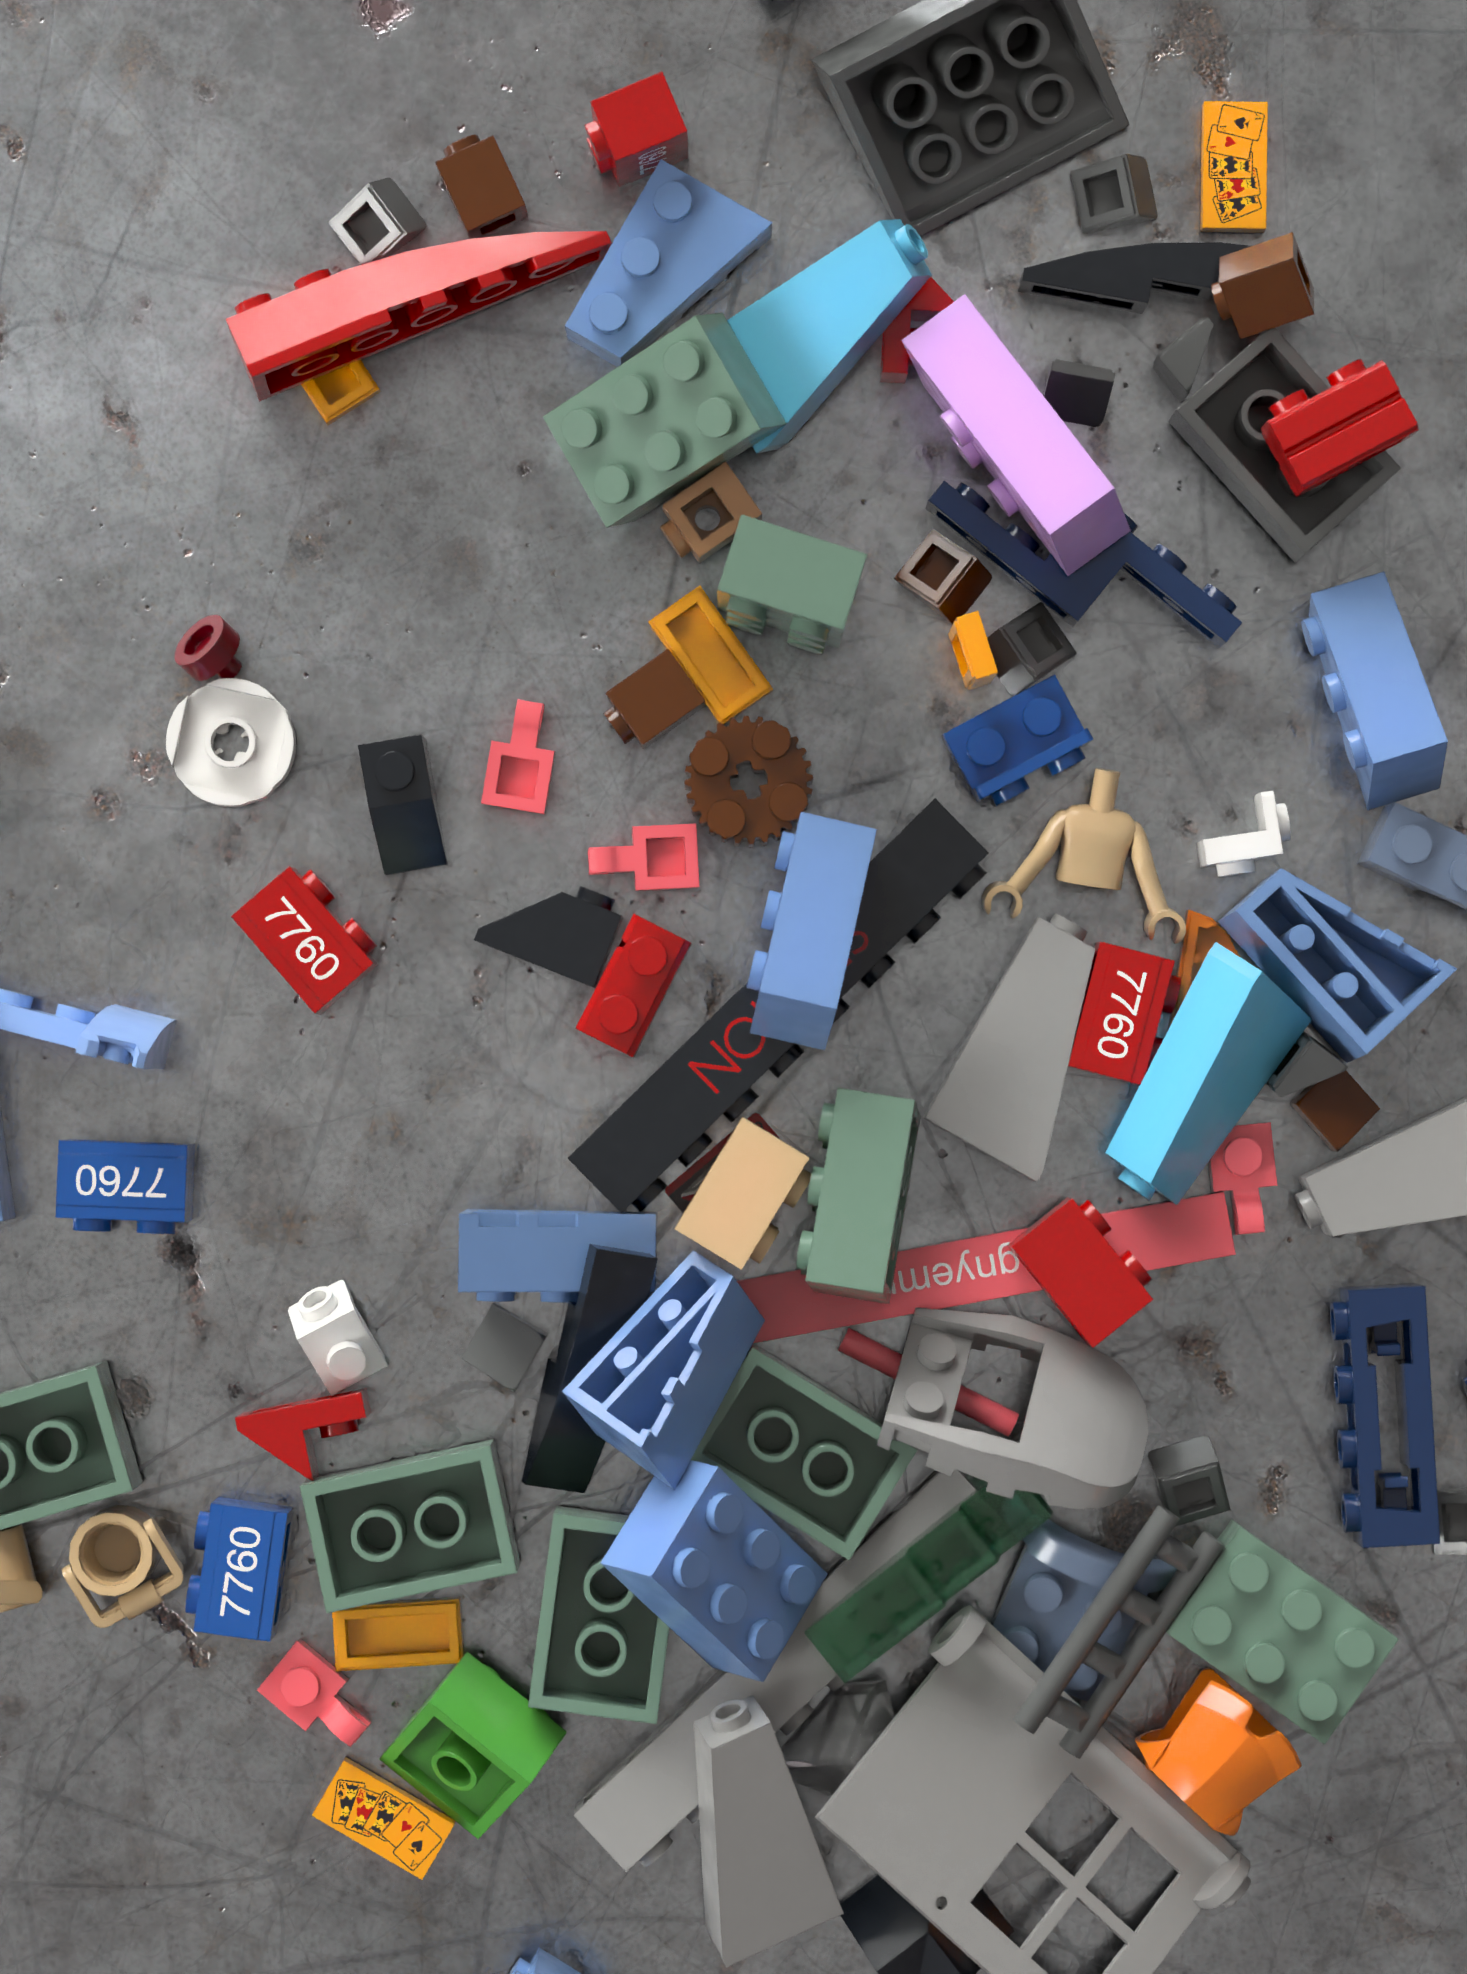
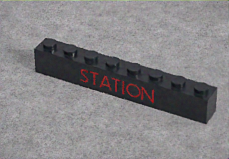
(723, 1059)

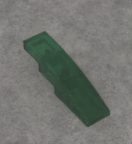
(924, 1577)

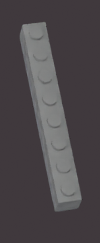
(658, 1780)

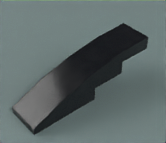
(1126, 275)
(562, 1443)

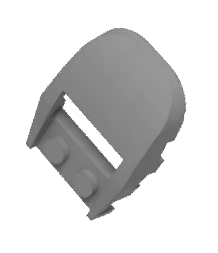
(1080, 1426)

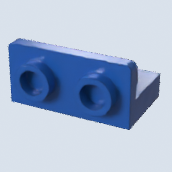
(1017, 740)

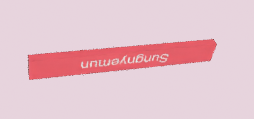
(988, 1269)

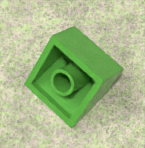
(473, 1745)

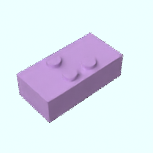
(1017, 436)

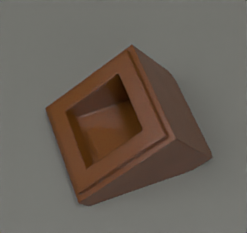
(944, 576)
(1335, 1109)

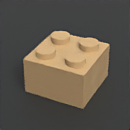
(744, 1193)

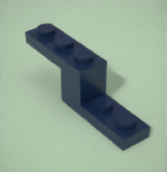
(1072, 595)

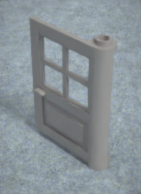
(964, 1782)

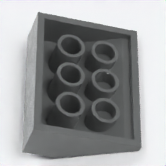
(968, 100)

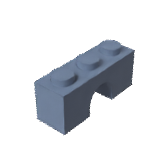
(1418, 853)

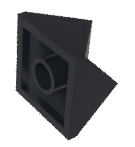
(901, 1938)

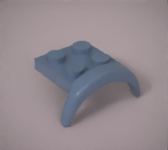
(1053, 1590)

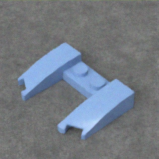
(114, 1032)

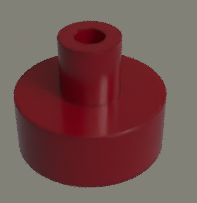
(209, 649)

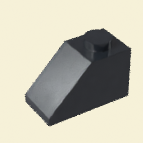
(403, 804)
(559, 934)

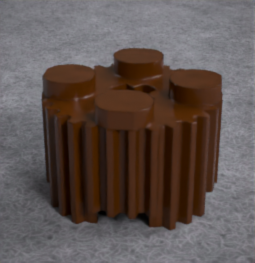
(767, 750)

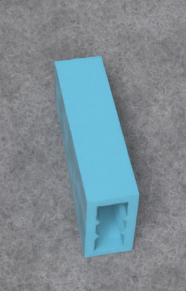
(827, 318)
(1205, 1074)

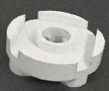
(211, 712)

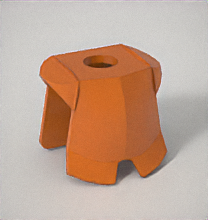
(1217, 1752)

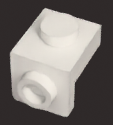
(1237, 852)
(335, 1337)

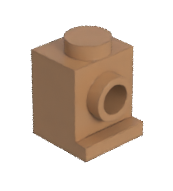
(716, 491)

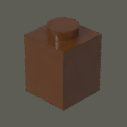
(480, 186)
(1264, 286)
(652, 701)

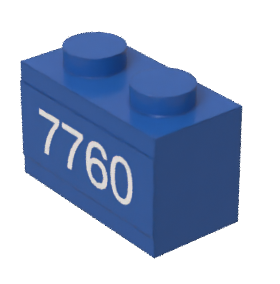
(125, 1182)
(240, 1568)

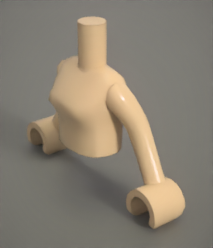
(1093, 854)

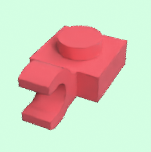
(519, 771)
(659, 857)
(1242, 1167)
(308, 1688)

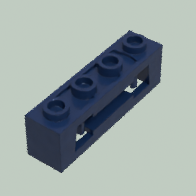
(1359, 1446)

